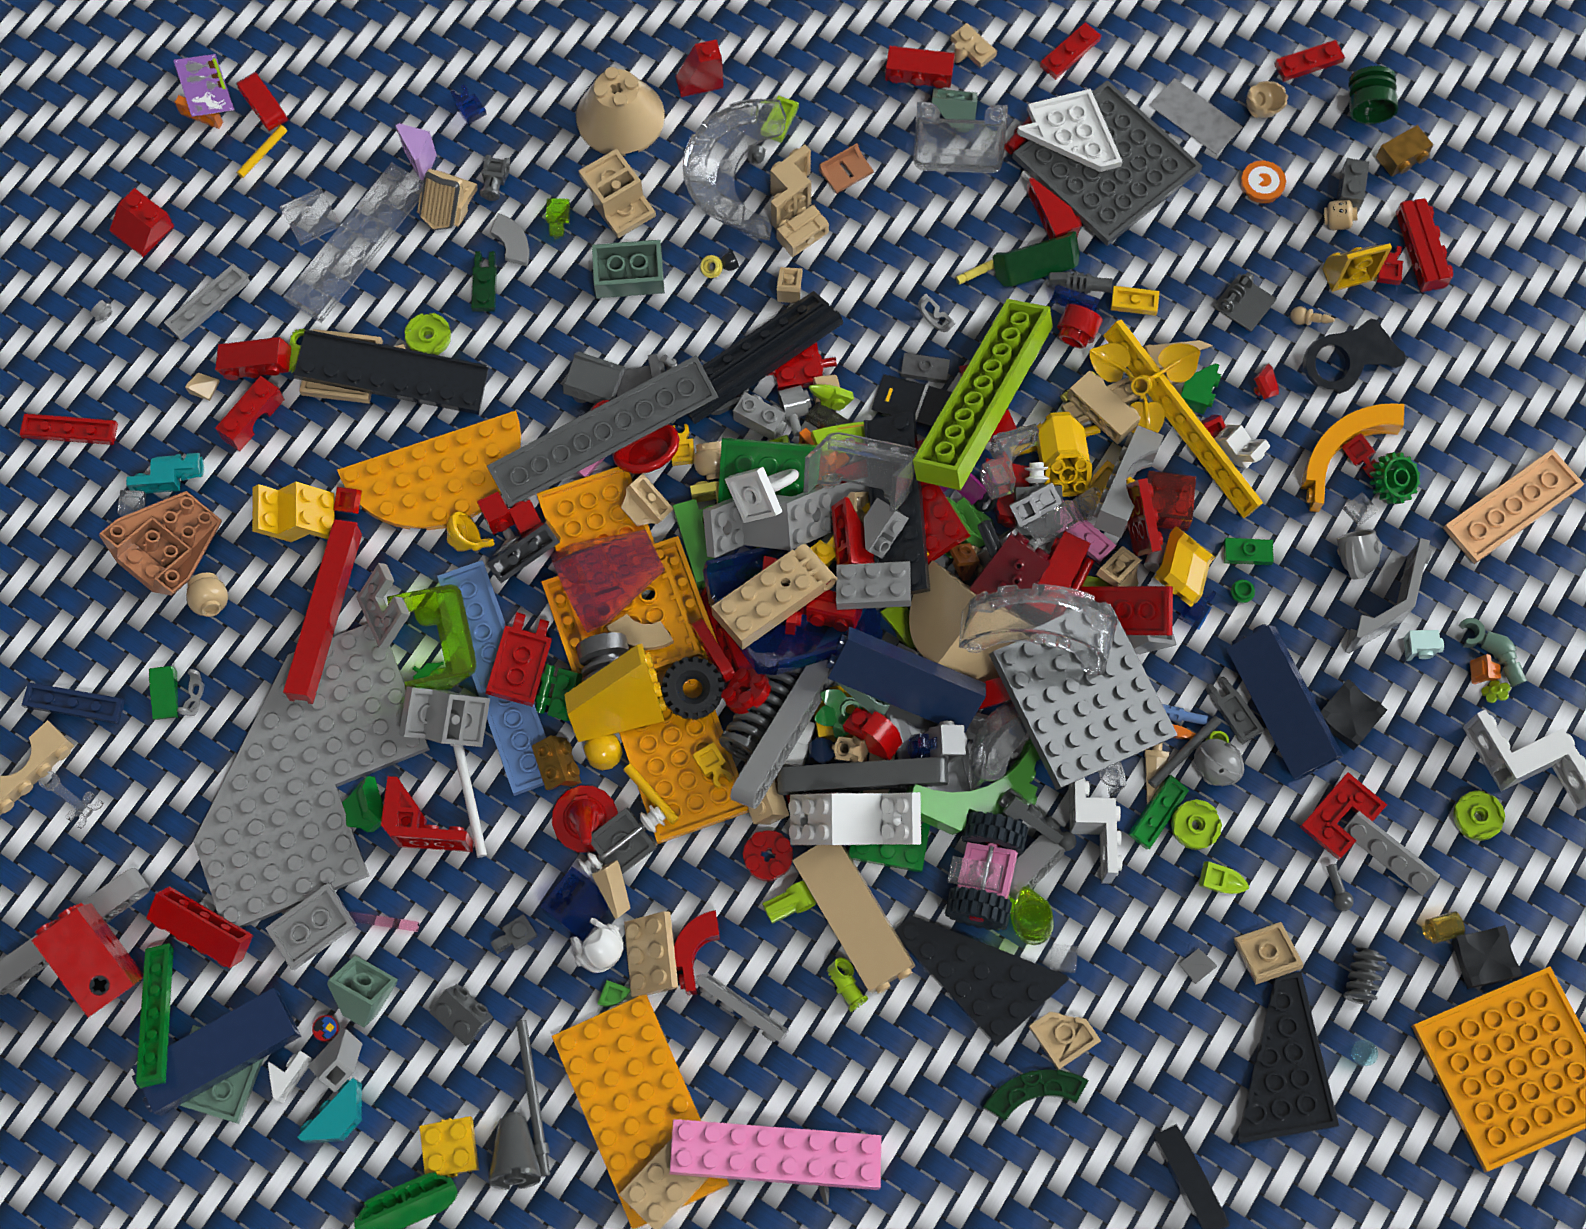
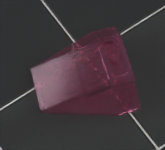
(606, 574)

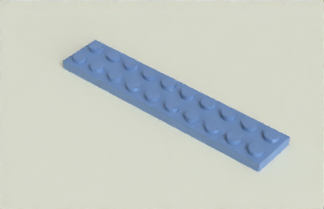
(511, 723)

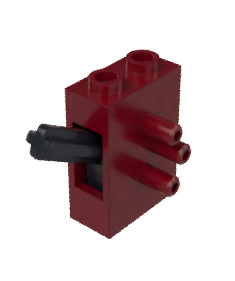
(1009, 563)

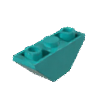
(336, 1116)

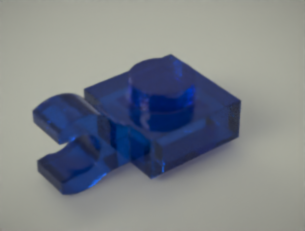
(921, 746)

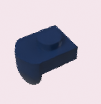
(820, 752)

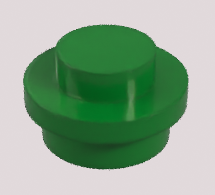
(1242, 591)

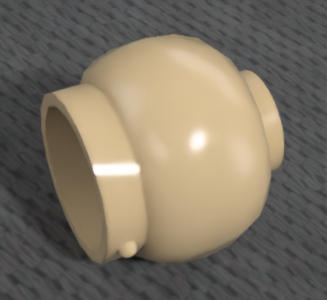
(708, 459)
(206, 594)

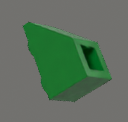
(1198, 389)

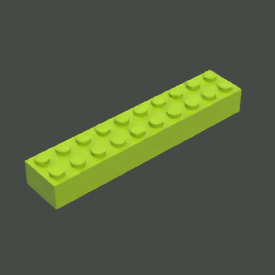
(982, 394)

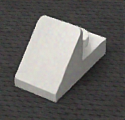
(284, 1082)

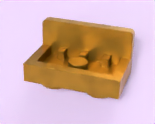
(556, 762)

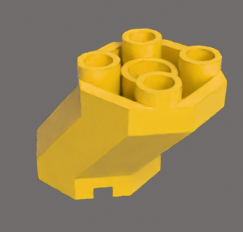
(1065, 451)
(1184, 566)

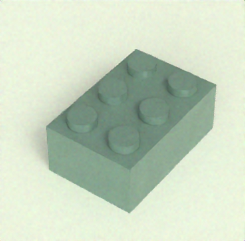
(628, 269)

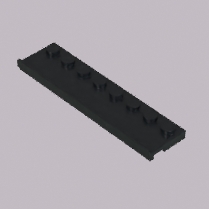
(767, 349)
(391, 372)
(911, 541)

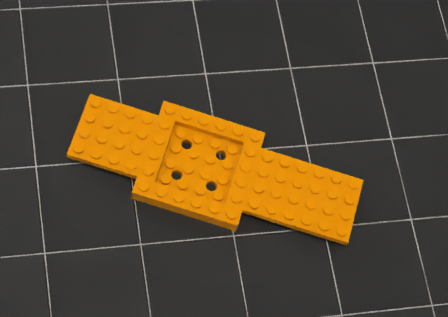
(665, 749)

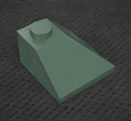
(955, 103)
(361, 990)

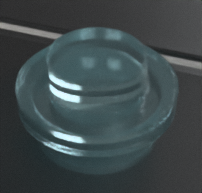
(1364, 1052)

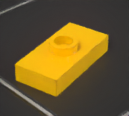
(1135, 300)

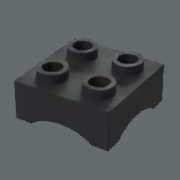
(1351, 714)
(1486, 957)

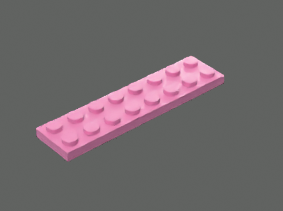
(775, 1154)

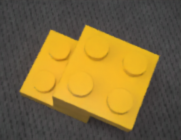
(292, 511)

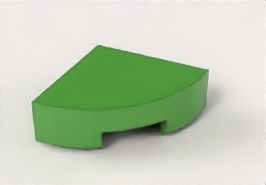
(613, 994)

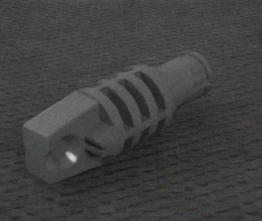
(1080, 282)

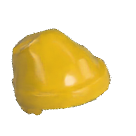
(464, 534)

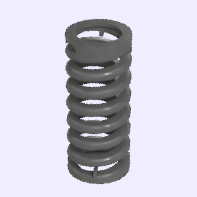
(759, 720)

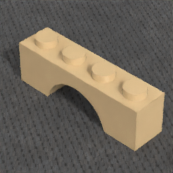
(47, 748)

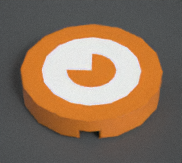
(1263, 181)

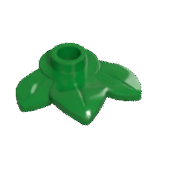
(834, 711)

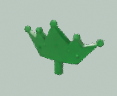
(426, 670)

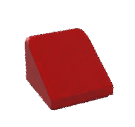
(1214, 424)

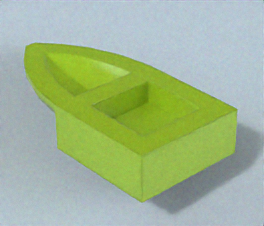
(832, 396)
(1222, 879)

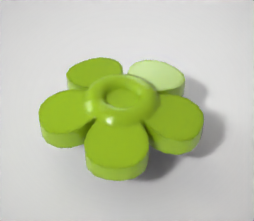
(1496, 691)

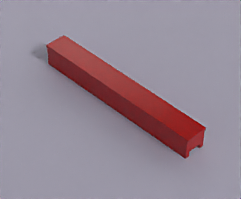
(323, 612)

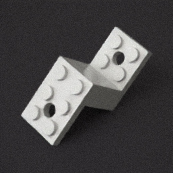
(1514, 767)
(855, 819)

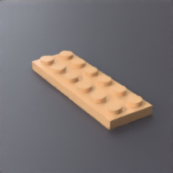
(1513, 506)

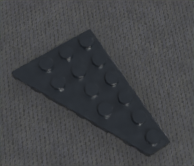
(985, 982)
(1289, 1076)

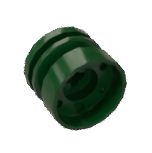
(1373, 95)

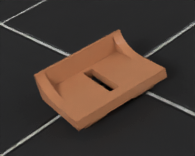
(855, 164)

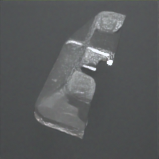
(959, 143)

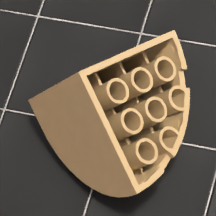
(937, 625)

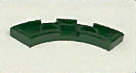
(1034, 1085)

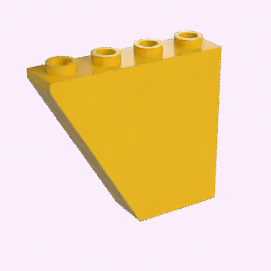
(617, 697)

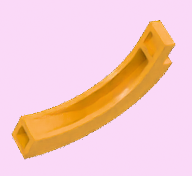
(1368, 421)

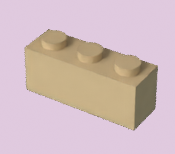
(1104, 407)

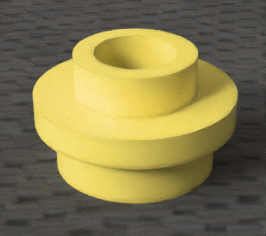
(705, 266)

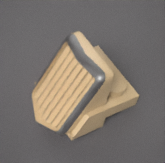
(444, 199)

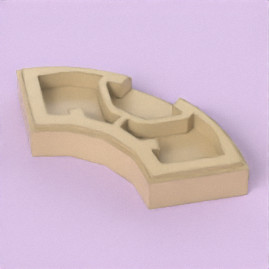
(652, 636)

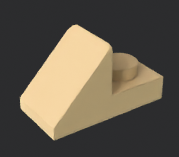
(789, 284)

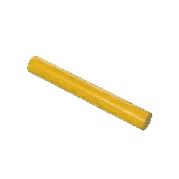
(262, 151)
(651, 793)

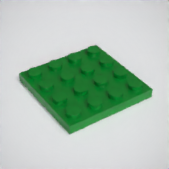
(746, 455)

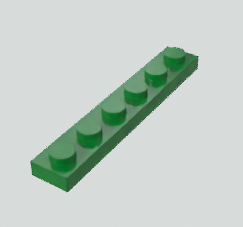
(155, 1016)

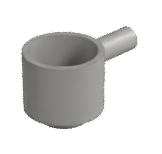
(795, 404)

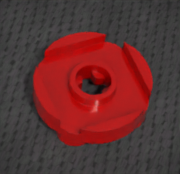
(736, 692)
(762, 842)

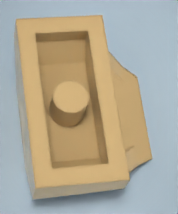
(645, 503)
(1121, 569)

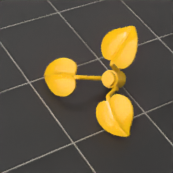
(1177, 360)

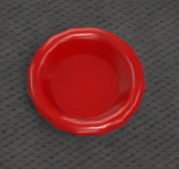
(648, 452)

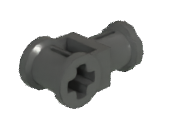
(494, 174)

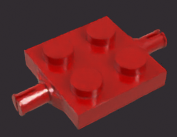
(802, 369)

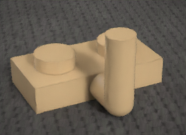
(973, 45)

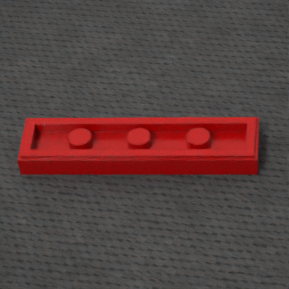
(68, 429)

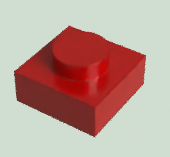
(347, 500)

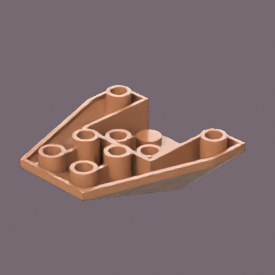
(165, 561)

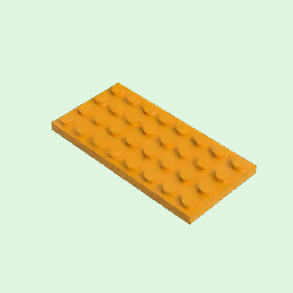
(628, 1091)

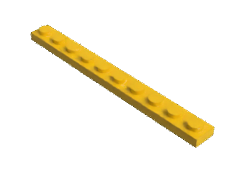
(1187, 424)

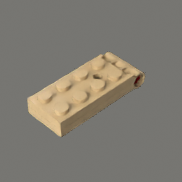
(764, 600)

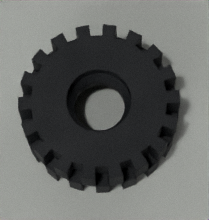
(692, 669)

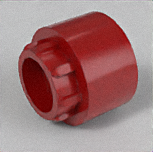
(1078, 326)

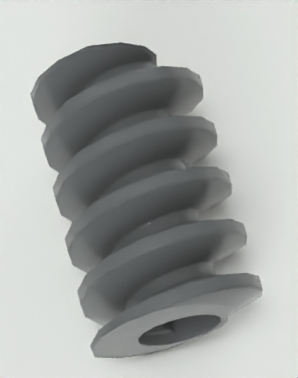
(1363, 976)

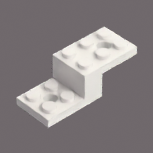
(1097, 817)

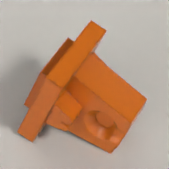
(1484, 669)

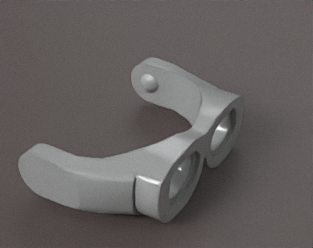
(195, 680)

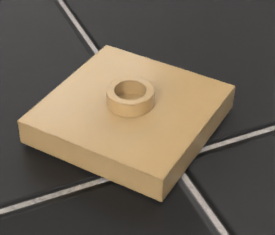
(1268, 953)

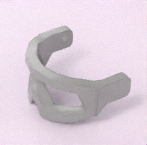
(922, 303)

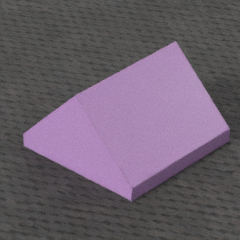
(418, 148)

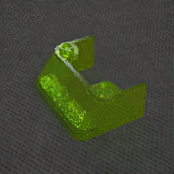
(446, 609)

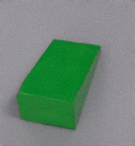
(163, 692)

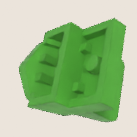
(971, 518)

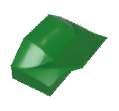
(364, 806)

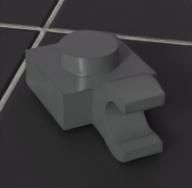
(517, 933)

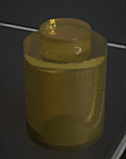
(1443, 927)

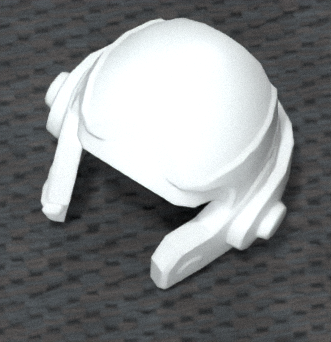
(600, 949)

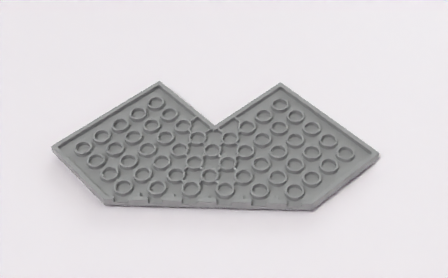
(279, 813)

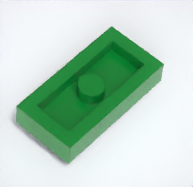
(1248, 551)

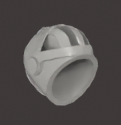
(1359, 552)
(1219, 762)

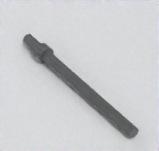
(540, 1147)

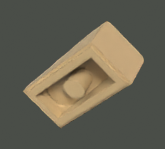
(612, 886)

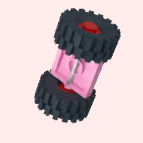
(990, 840)

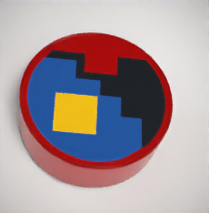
(325, 1028)

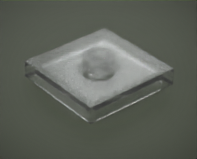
(310, 216)

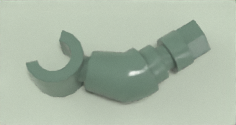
(1499, 646)

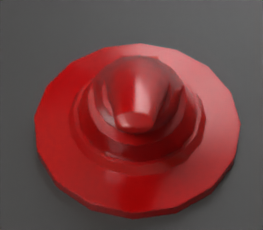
(580, 814)

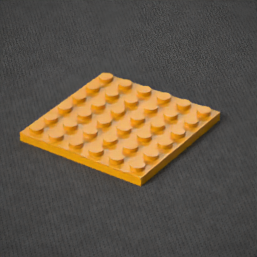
(1511, 1067)

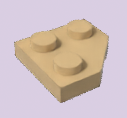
(1064, 1037)

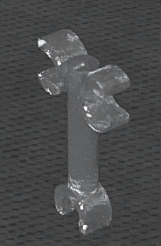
(82, 809)

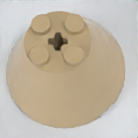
(620, 113)

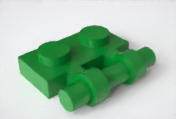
(564, 682)

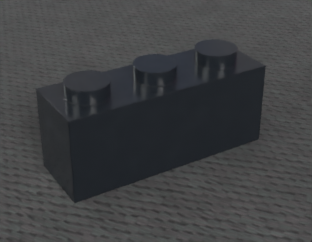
(523, 551)

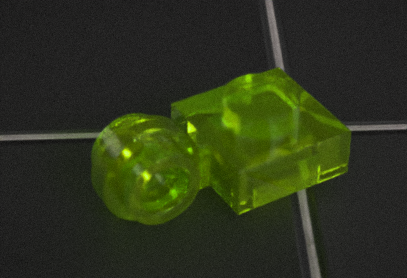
(557, 214)

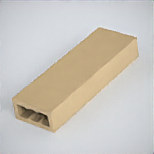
(855, 916)

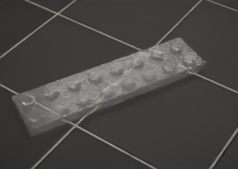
(355, 243)

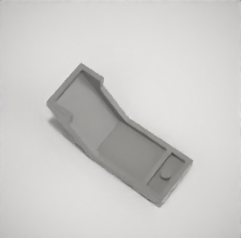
(1370, 627)

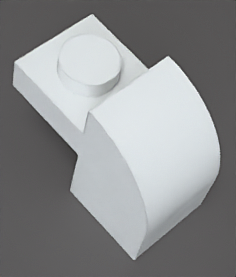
(1240, 447)

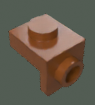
(964, 560)

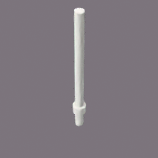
(470, 800)

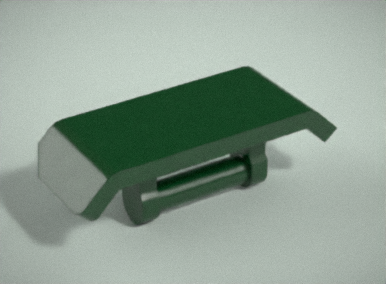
(1037, 260)

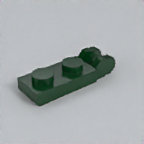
(484, 284)

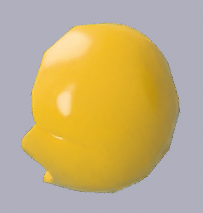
(603, 752)

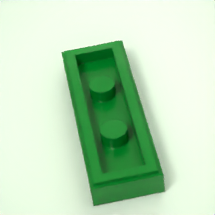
(1158, 812)

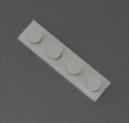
(207, 302)
(1391, 853)
(733, 1002)

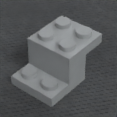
(444, 716)

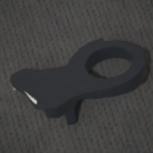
(1359, 347)

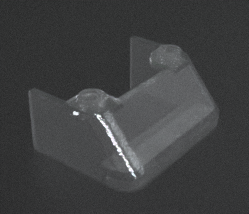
(861, 462)

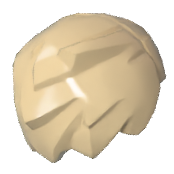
(1266, 99)

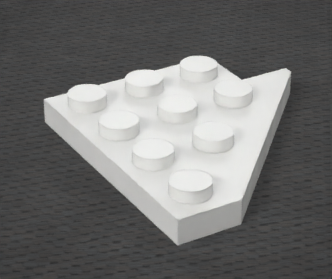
(1074, 129)

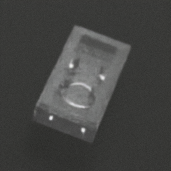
(975, 873)

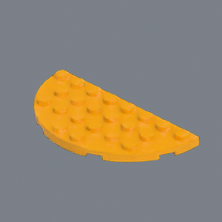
(436, 476)

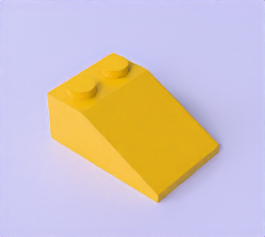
(1355, 266)

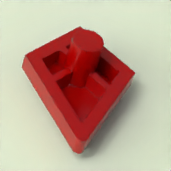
(1266, 383)

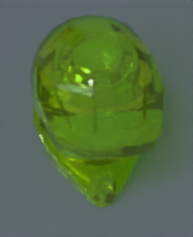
(1031, 917)

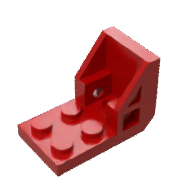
(408, 825)

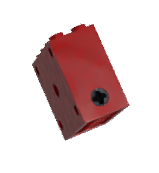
(85, 955)

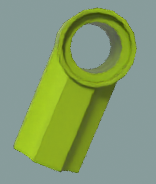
(795, 899)

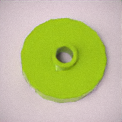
(426, 325)
(1487, 807)
(1208, 823)

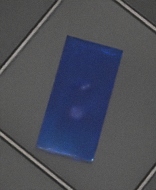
(1064, 296)

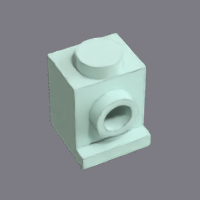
(1422, 644)

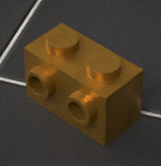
(1404, 151)

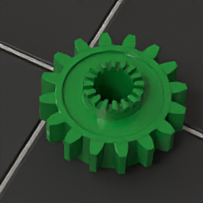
(1395, 478)

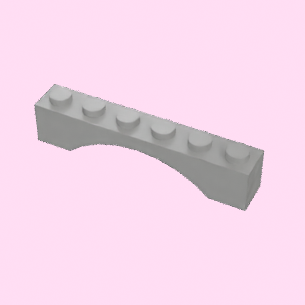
(1117, 506)

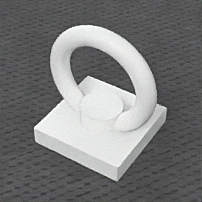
(755, 492)

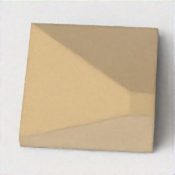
(202, 386)

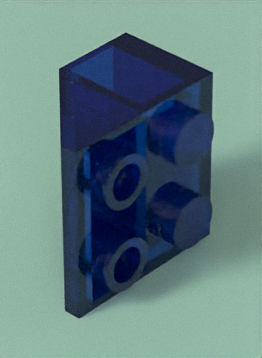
(575, 903)

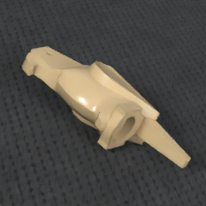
(850, 749)

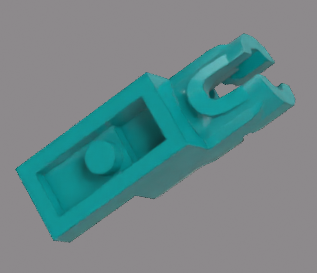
(166, 473)

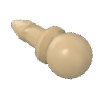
(1301, 315)

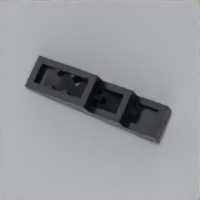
(1191, 1179)

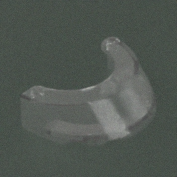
(715, 154)
(1041, 616)
(998, 740)

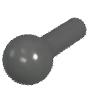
(1342, 900)

